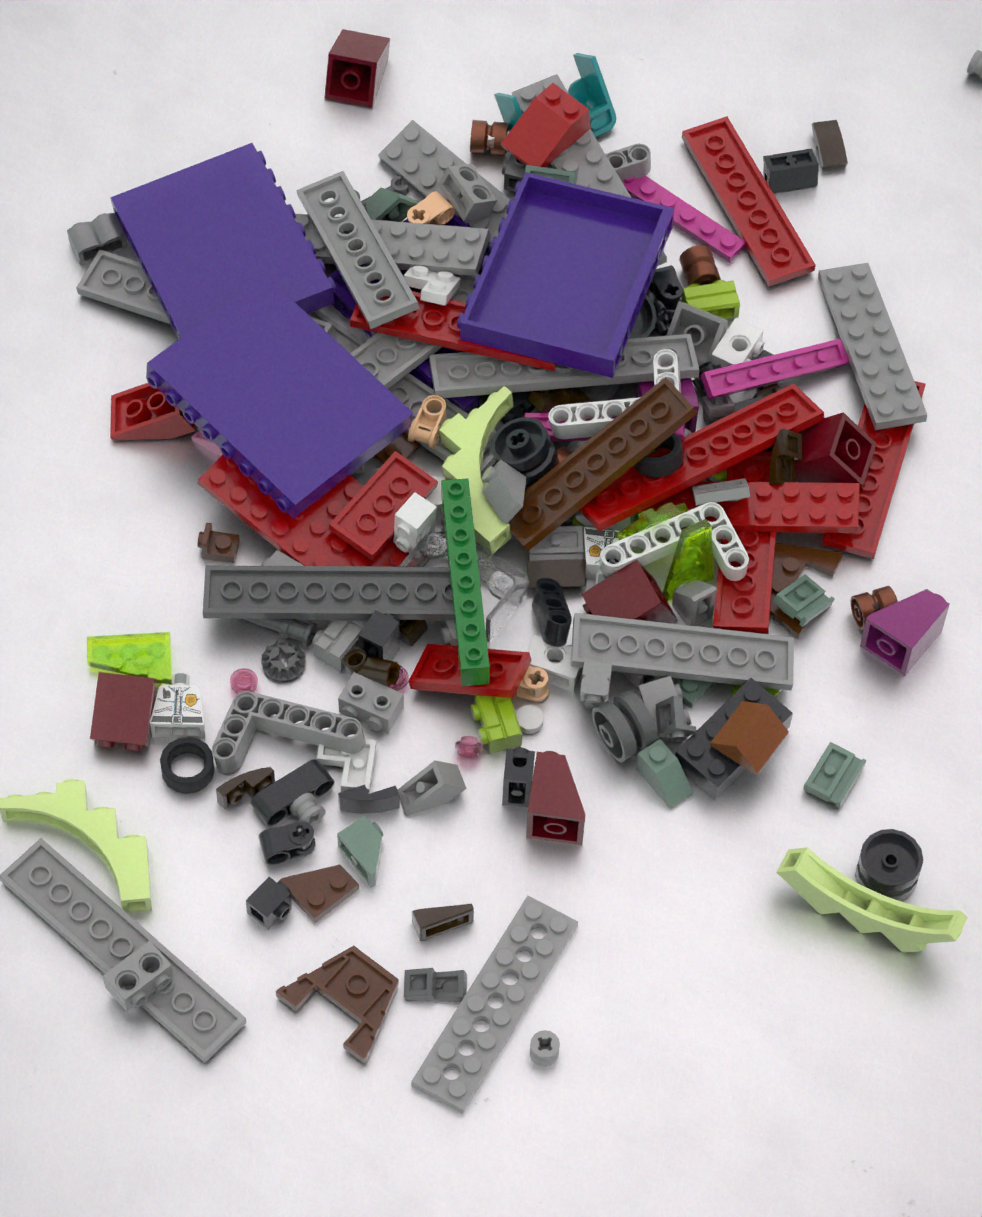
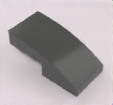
(435, 986)

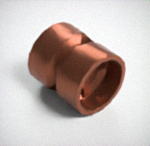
(479, 137)
(699, 265)
(865, 604)

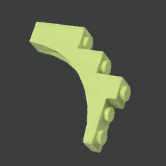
(468, 442)
(97, 828)
(831, 892)

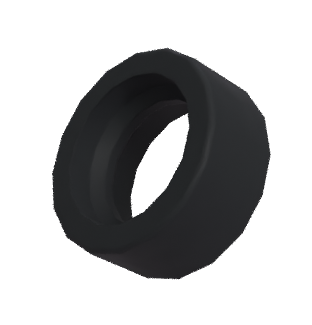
(663, 465)
(184, 746)

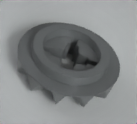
(275, 668)

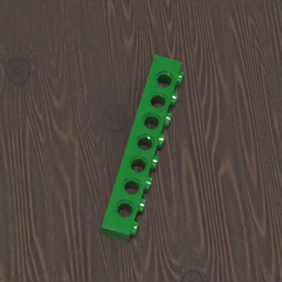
(465, 582)

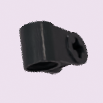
(667, 287)
(284, 842)

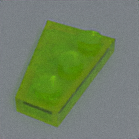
(692, 558)
(133, 654)

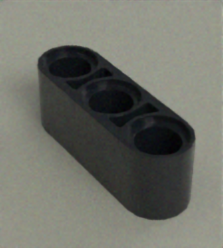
(551, 612)
(275, 800)

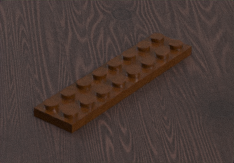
(600, 462)

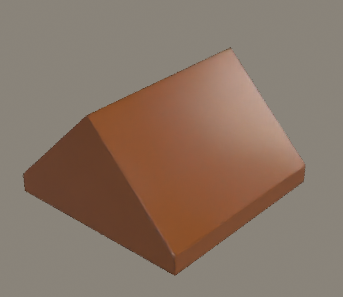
(750, 736)

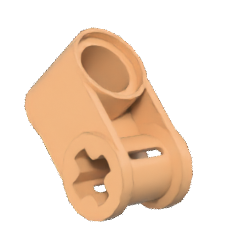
(431, 210)
(426, 424)
(531, 682)

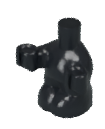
(662, 319)

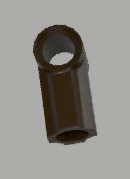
(373, 668)

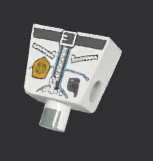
(593, 545)
(178, 710)

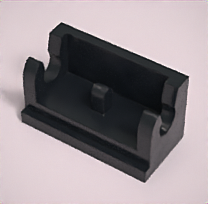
(791, 170)

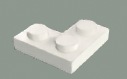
(435, 286)
(357, 766)

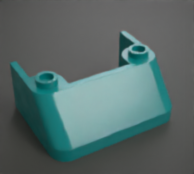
(588, 90)

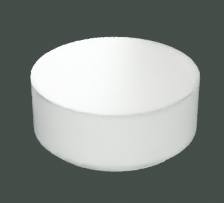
(530, 719)

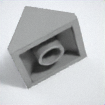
(703, 326)

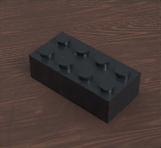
(707, 765)

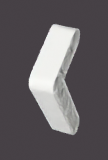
(604, 410)
(671, 531)

